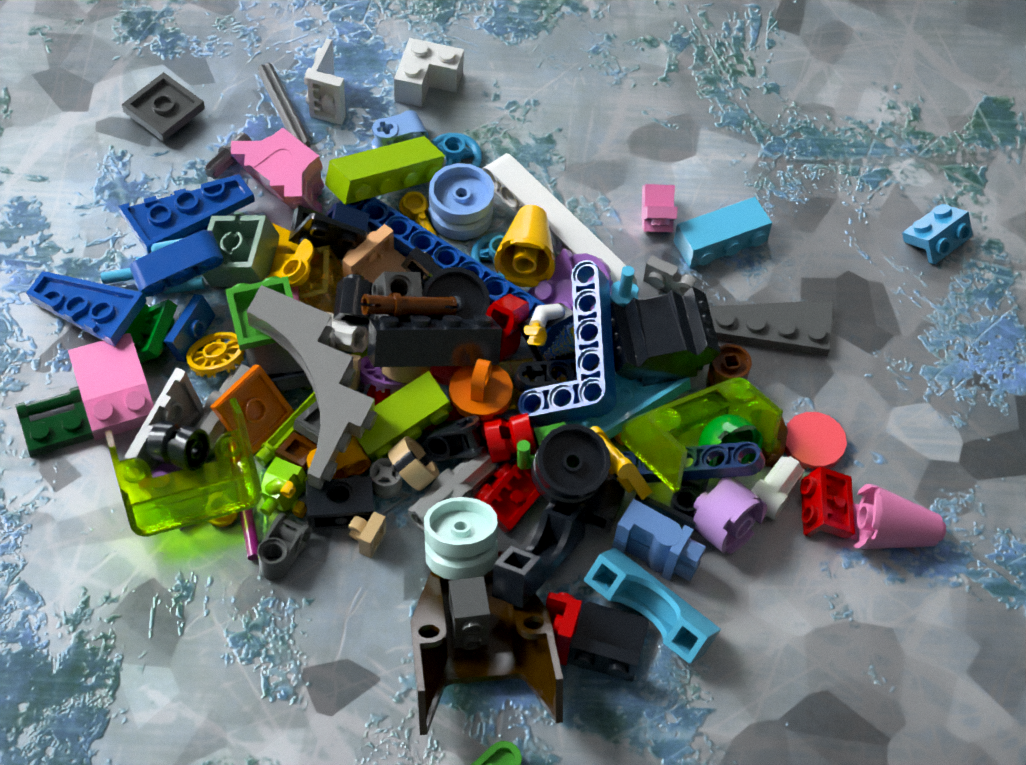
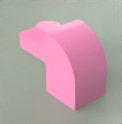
(658, 208)

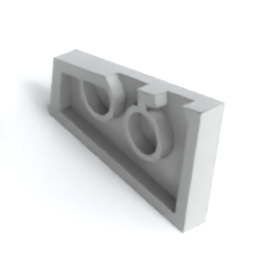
(175, 404)

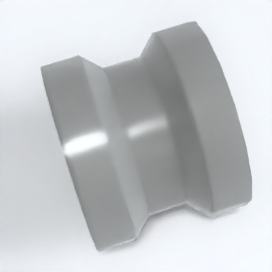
(384, 470)

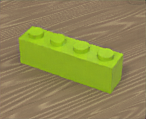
(383, 169)

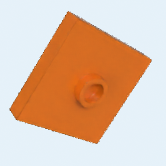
(261, 405)

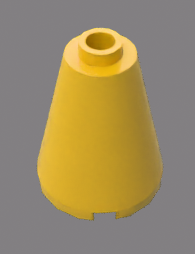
(527, 249)

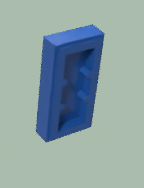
(189, 327)

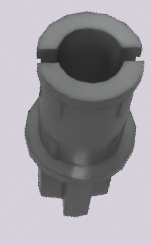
(223, 159)

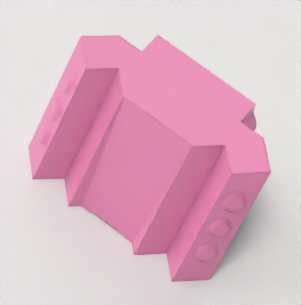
(283, 168)

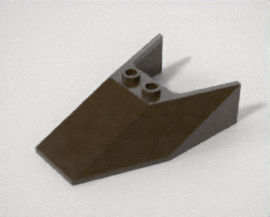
(517, 648)

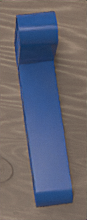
(587, 355)

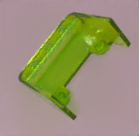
(653, 432)
(189, 495)

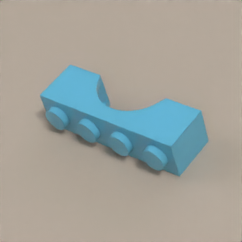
(679, 623)

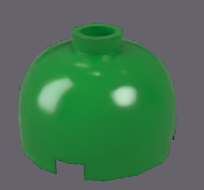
(730, 429)

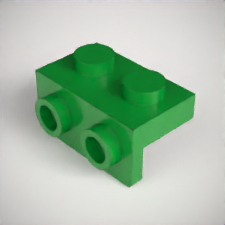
(150, 329)

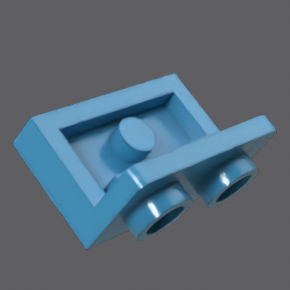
(940, 231)

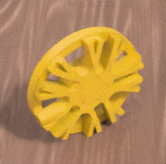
(215, 355)

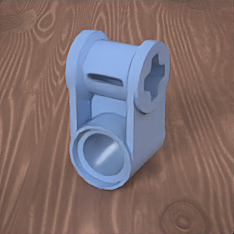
(397, 129)

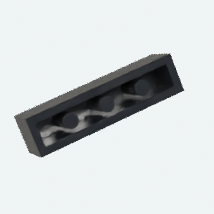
(433, 341)

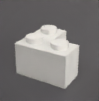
(427, 66)

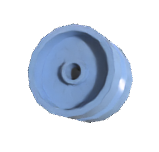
(461, 201)

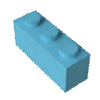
(722, 232)

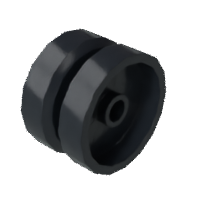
(464, 286)
(570, 465)

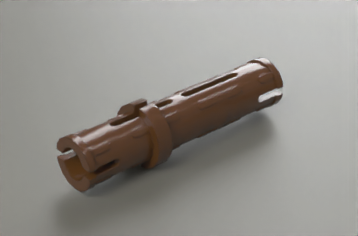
(399, 305)

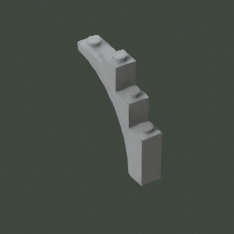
(306, 336)

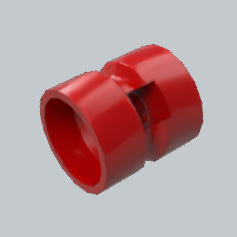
(498, 432)

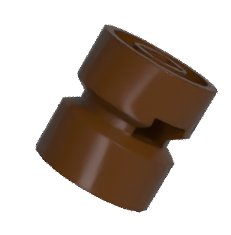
(729, 364)

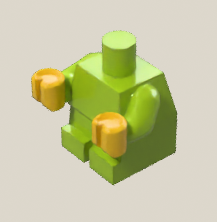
(282, 487)

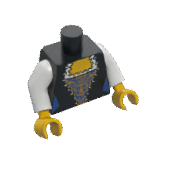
(550, 334)

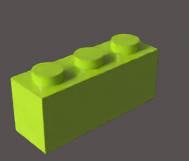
(405, 415)

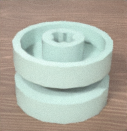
(461, 538)

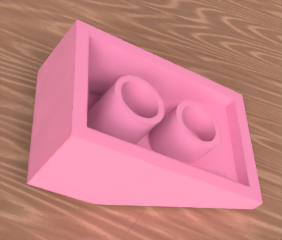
(111, 386)

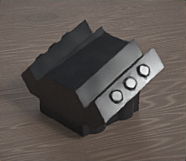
(663, 337)

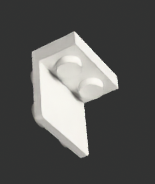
(325, 89)

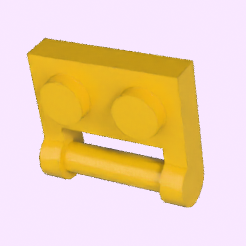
(625, 470)

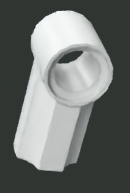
(349, 336)
(778, 485)

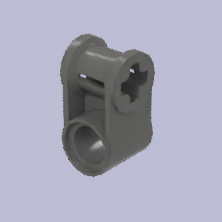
(284, 541)

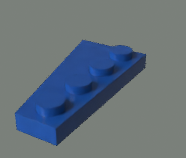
(185, 210)
(89, 305)

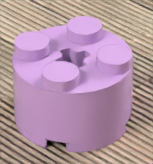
(728, 514)

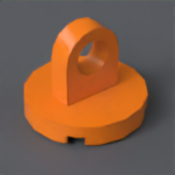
(481, 390)

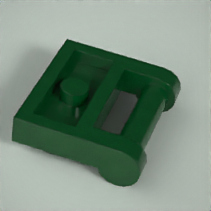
(56, 430)

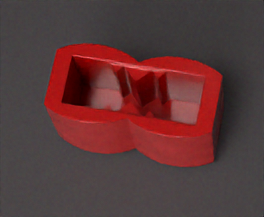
(508, 313)

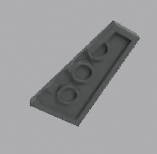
(783, 326)

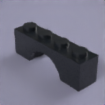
(522, 572)

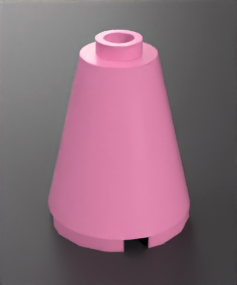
(894, 522)

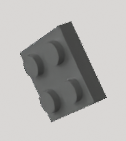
(163, 106)

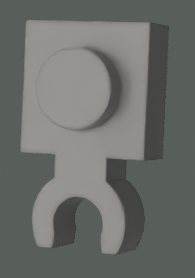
(666, 276)

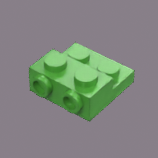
(239, 300)

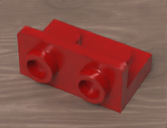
(509, 494)
(827, 503)
(564, 616)

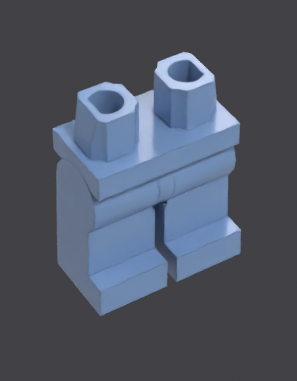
(658, 542)

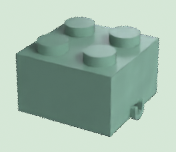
(246, 247)

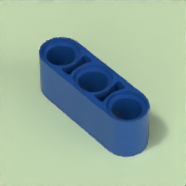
(176, 263)

